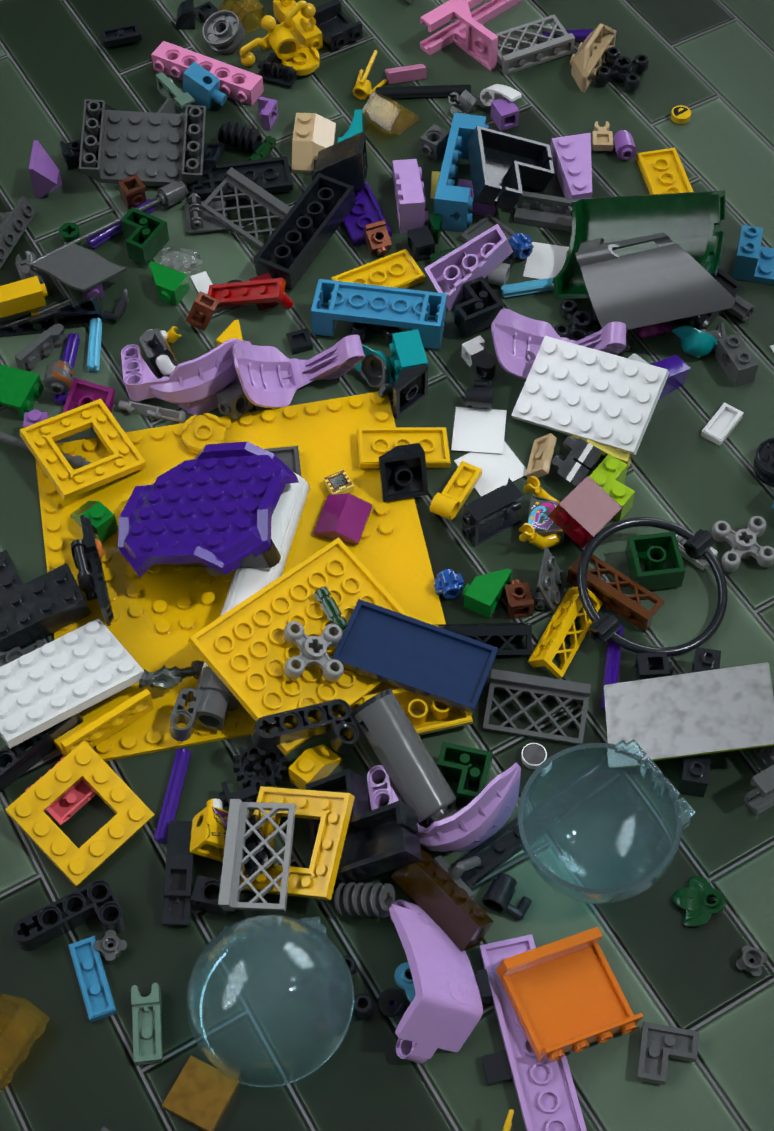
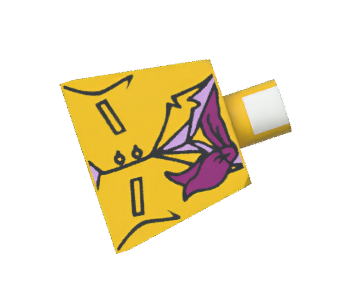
(209, 831)

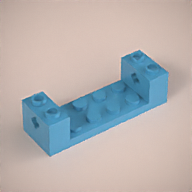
(451, 200)
(752, 260)
(380, 307)

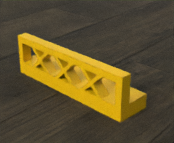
(557, 630)
(107, 721)

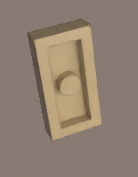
(541, 456)

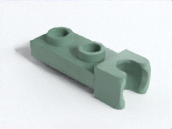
(170, 90)
(147, 1026)

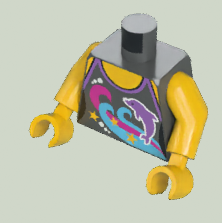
(540, 528)

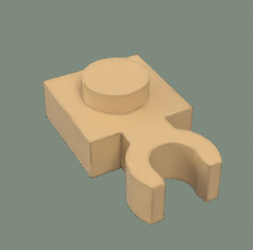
(602, 138)

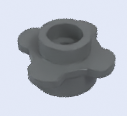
(112, 953)
(751, 953)

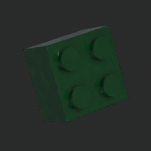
(655, 560)

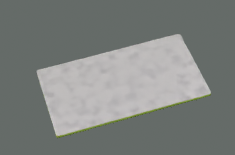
(693, 712)

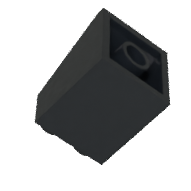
(344, 161)

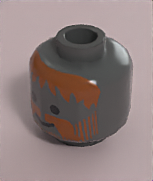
(59, 377)

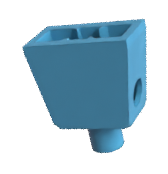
(202, 86)

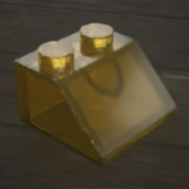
(248, 11)
(388, 114)

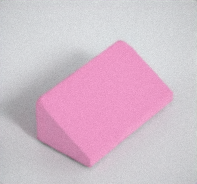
(406, 73)

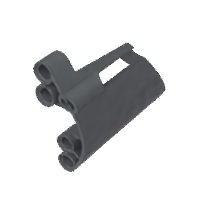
(647, 284)

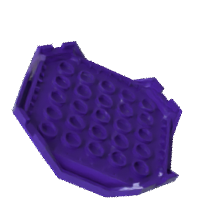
(205, 509)

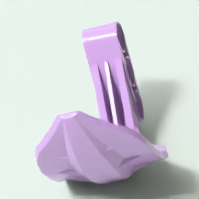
(520, 338)
(272, 378)
(190, 385)
(468, 826)

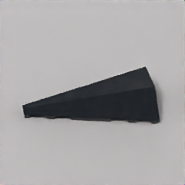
(73, 313)

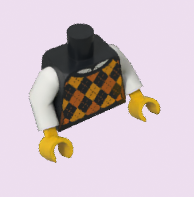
(158, 349)

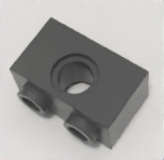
(736, 360)

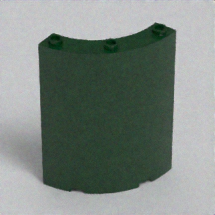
(687, 218)

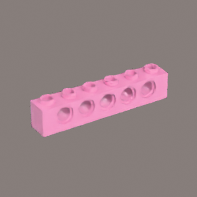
(233, 81)

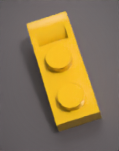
(456, 491)

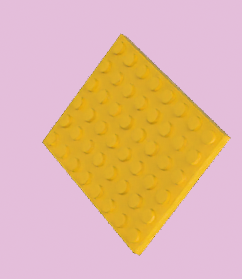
(249, 645)

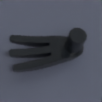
(120, 308)

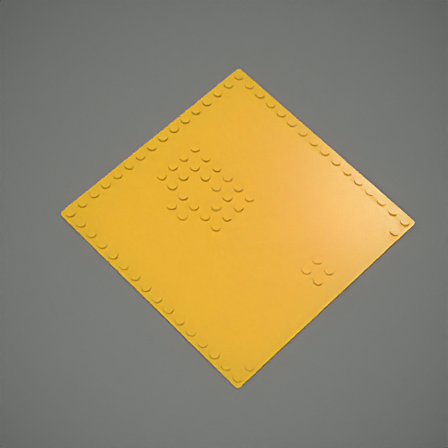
(174, 602)

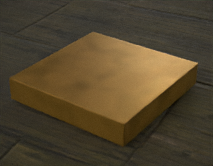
(200, 1094)

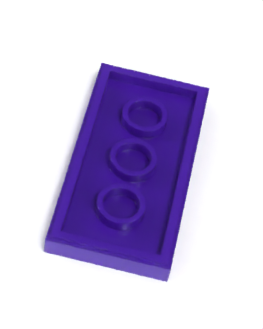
(363, 213)

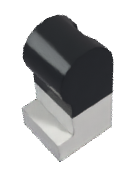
(478, 359)

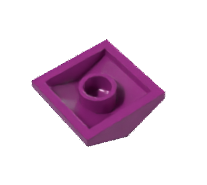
(86, 392)
(343, 518)

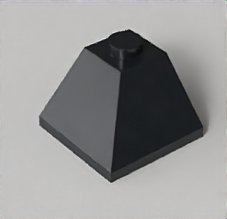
(403, 472)

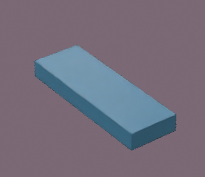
(92, 979)

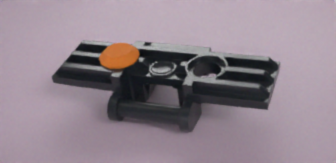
(91, 578)

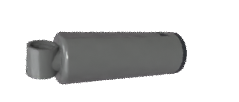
(405, 757)

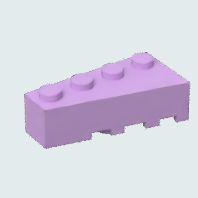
(573, 165)
(409, 194)
(468, 262)

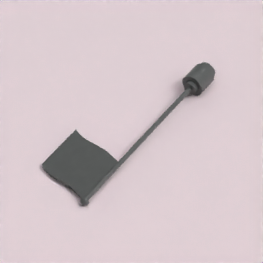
(86, 269)

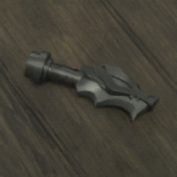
(168, 678)

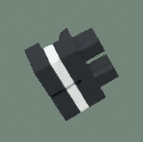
(579, 451)

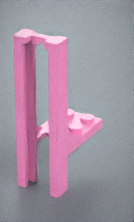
(466, 31)

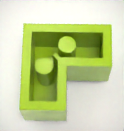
(610, 477)

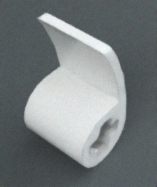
(498, 91)

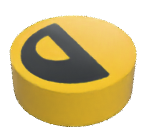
(680, 114)

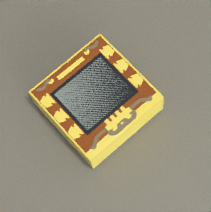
(338, 483)

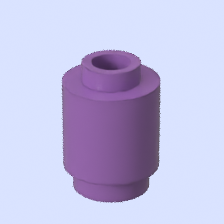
(624, 145)

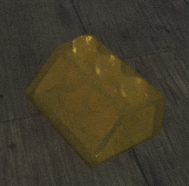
(19, 1028)

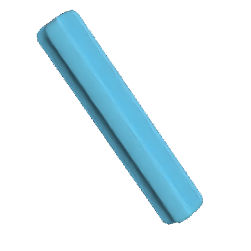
(526, 287)
(94, 345)

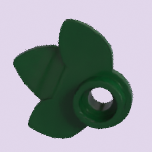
(694, 901)

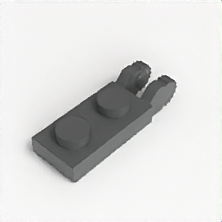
(41, 347)

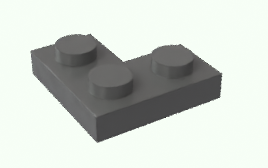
(661, 1043)

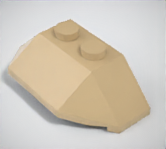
(591, 55)
(310, 136)

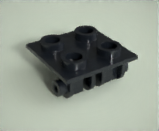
(274, 71)

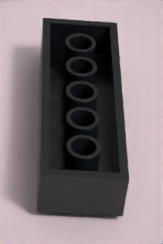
(305, 230)

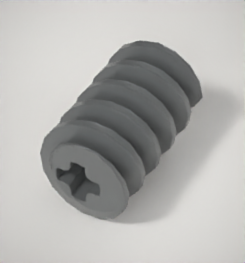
(364, 899)

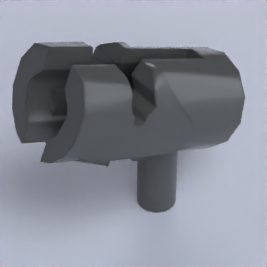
(24, 271)

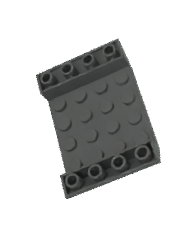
(142, 143)

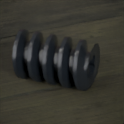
(240, 136)

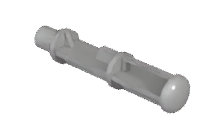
(152, 411)

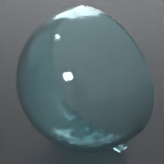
(601, 822)
(270, 999)

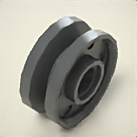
(223, 32)

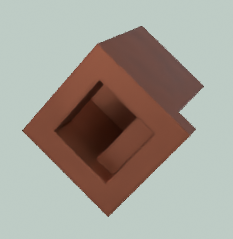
(135, 196)
(374, 245)
(202, 311)
(518, 599)

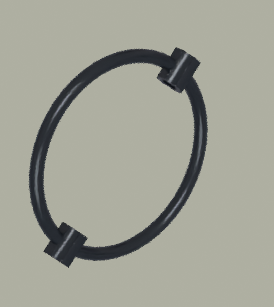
(607, 626)

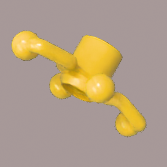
(278, 36)

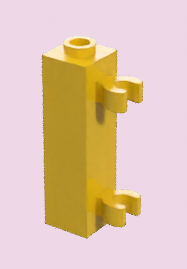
(305, 29)
(22, 296)

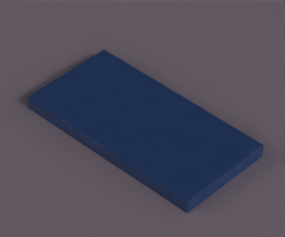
(415, 656)

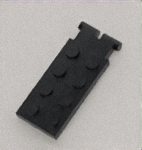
(269, 174)

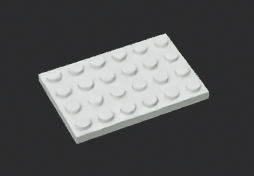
(590, 394)
(62, 680)

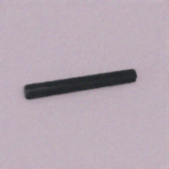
(422, 91)

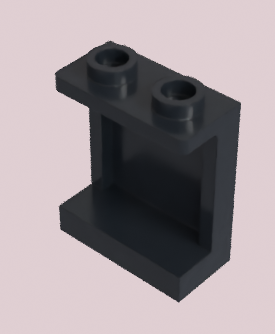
(336, 26)

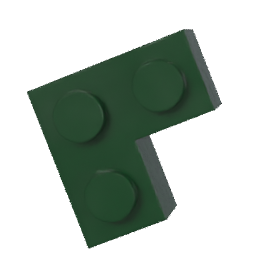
(144, 235)
(467, 767)

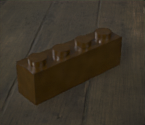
(444, 901)

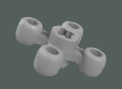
(743, 544)
(313, 651)

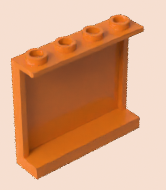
(566, 995)

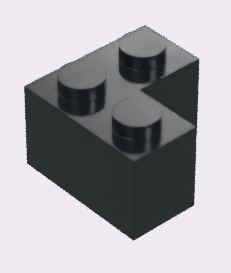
(478, 307)

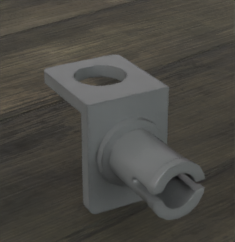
(463, 103)

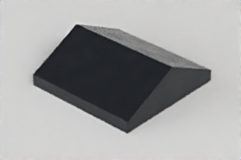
(409, 388)

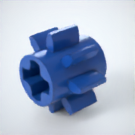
(522, 245)
(448, 583)

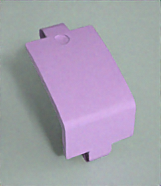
(444, 984)

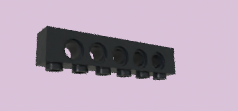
(695, 769)

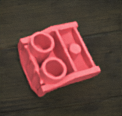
(70, 802)

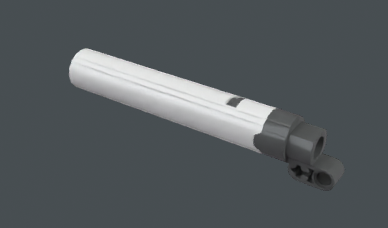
(211, 698)

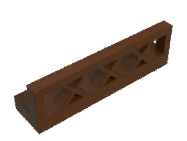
(613, 598)

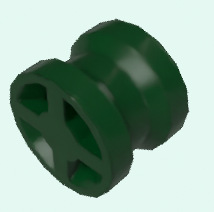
(69, 232)

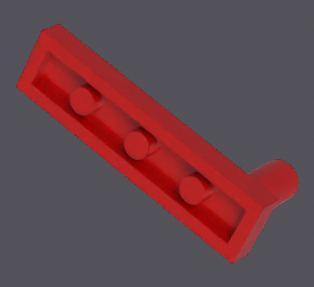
(251, 293)

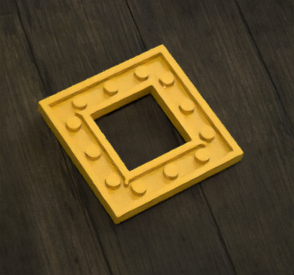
(68, 482)
(87, 765)
(334, 814)

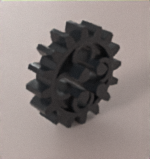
(247, 761)

